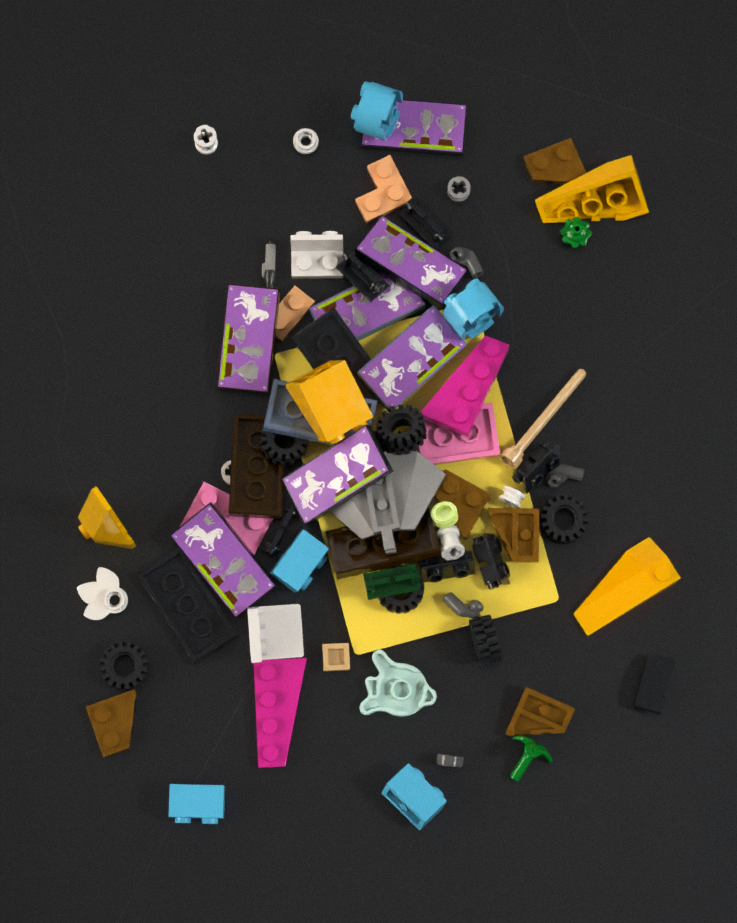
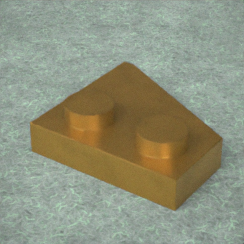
(555, 163)
(466, 497)
(518, 532)
(539, 715)
(113, 722)

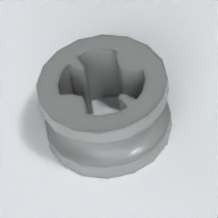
(460, 196)

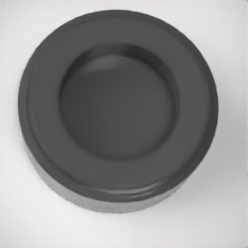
(449, 760)

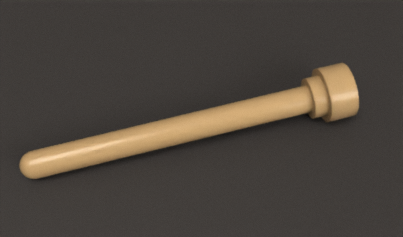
(513, 456)

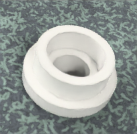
(302, 134)

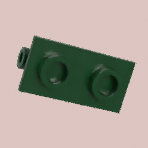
(392, 581)

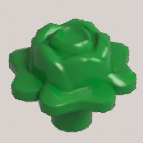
(575, 232)

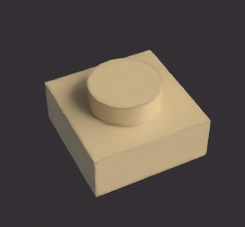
(336, 657)

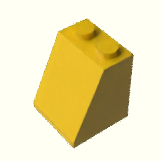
(330, 400)

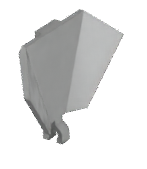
(394, 501)

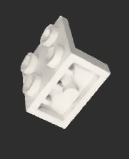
(316, 255)
(275, 632)

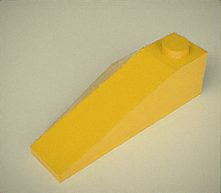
(602, 193)
(102, 523)
(631, 581)

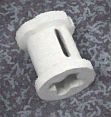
(200, 145)
(450, 543)

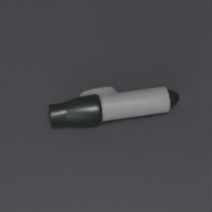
(268, 267)

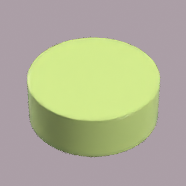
(444, 514)

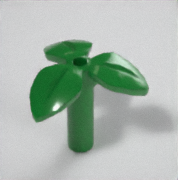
(531, 751)

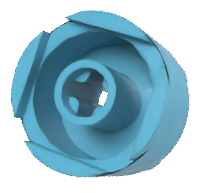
(377, 110)
(472, 309)

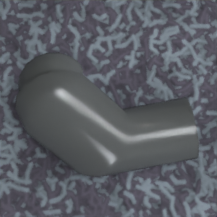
(468, 259)
(562, 473)
(462, 609)

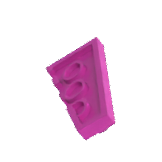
(466, 390)
(276, 702)

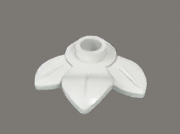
(100, 593)

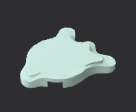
(397, 689)

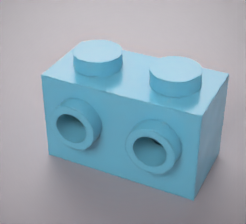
(299, 561)
(414, 796)
(196, 802)

